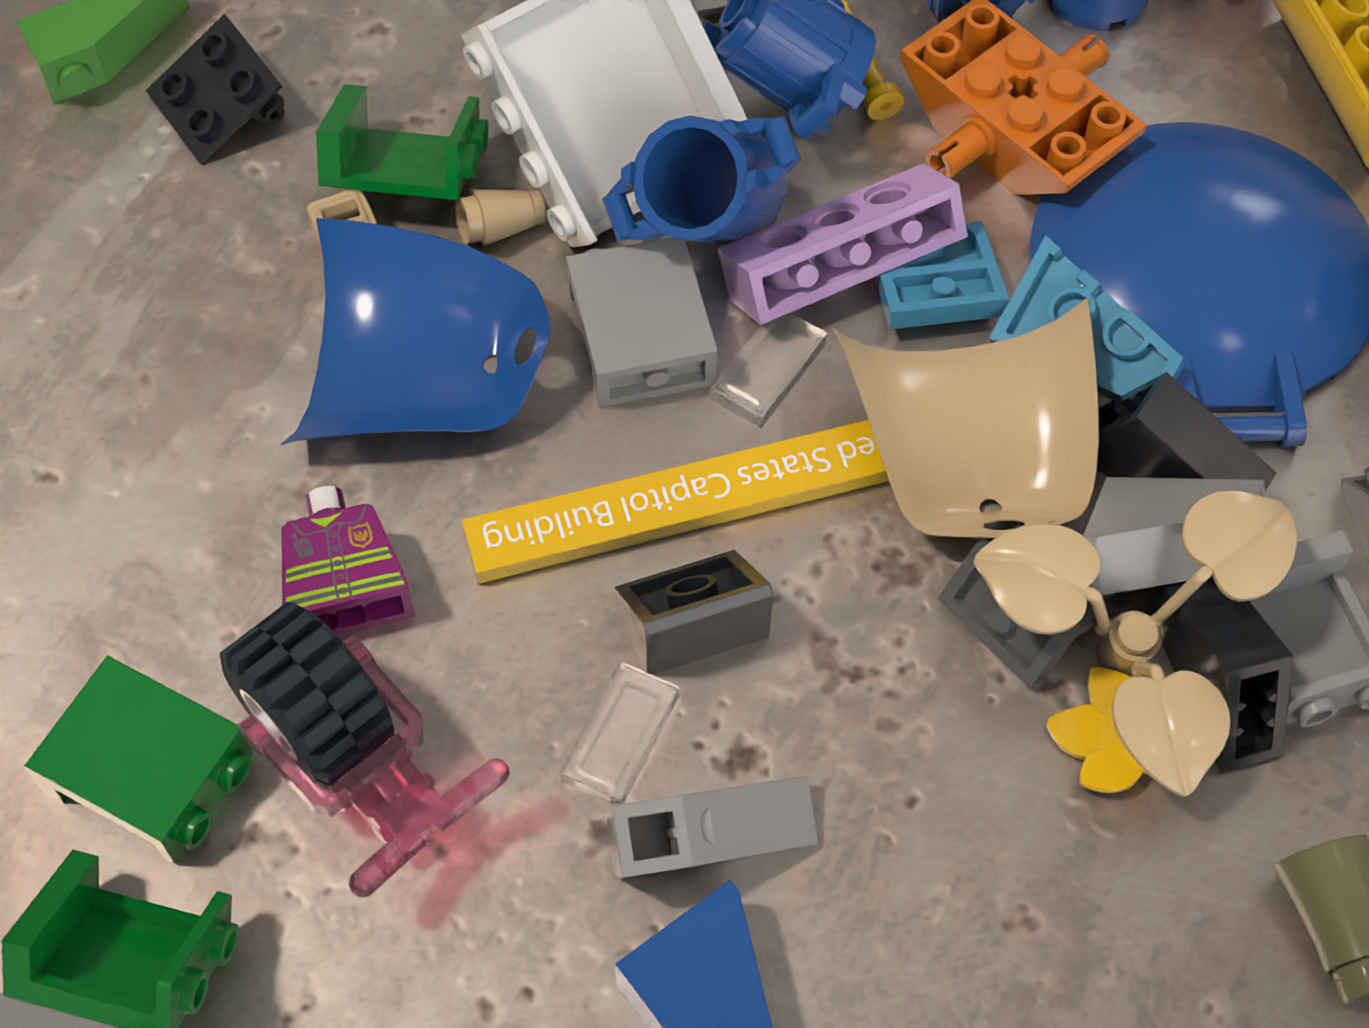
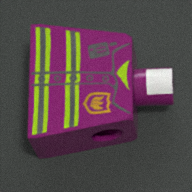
(343, 565)

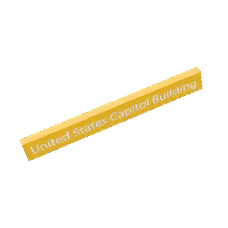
(673, 501)

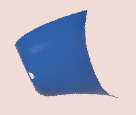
(411, 335)

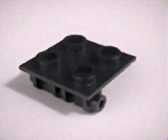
(216, 90)

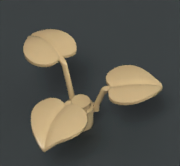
(1171, 722)

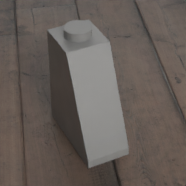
(1141, 525)

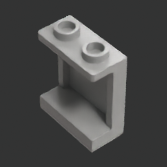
(642, 320)
(1323, 630)

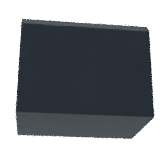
(696, 610)

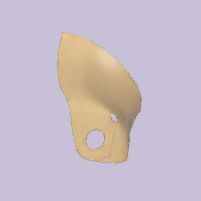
(986, 424)

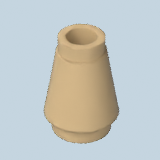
(497, 214)

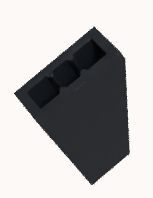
(1170, 434)
(1241, 658)

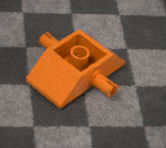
(1015, 102)

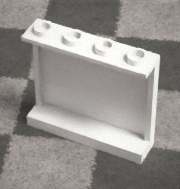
(587, 89)

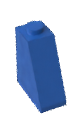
(698, 970)

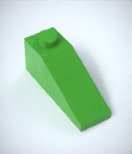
(92, 40)

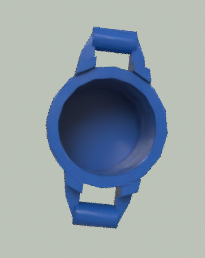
(796, 55)
(705, 180)

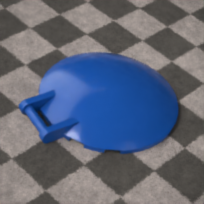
(1231, 259)

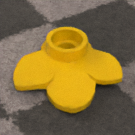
(1090, 735)

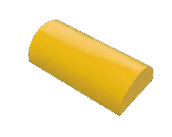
(1336, 47)

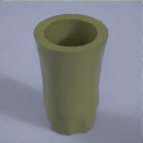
(1333, 900)

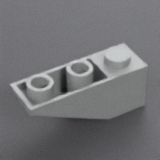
(710, 826)

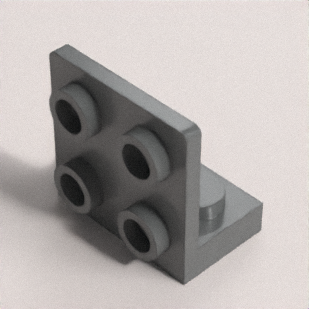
(1022, 651)

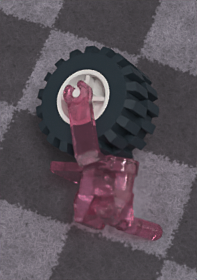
(326, 719)

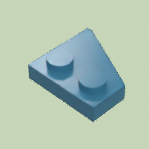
(945, 285)

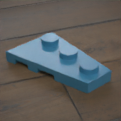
(1124, 346)

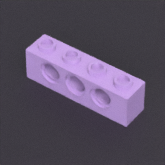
(843, 243)

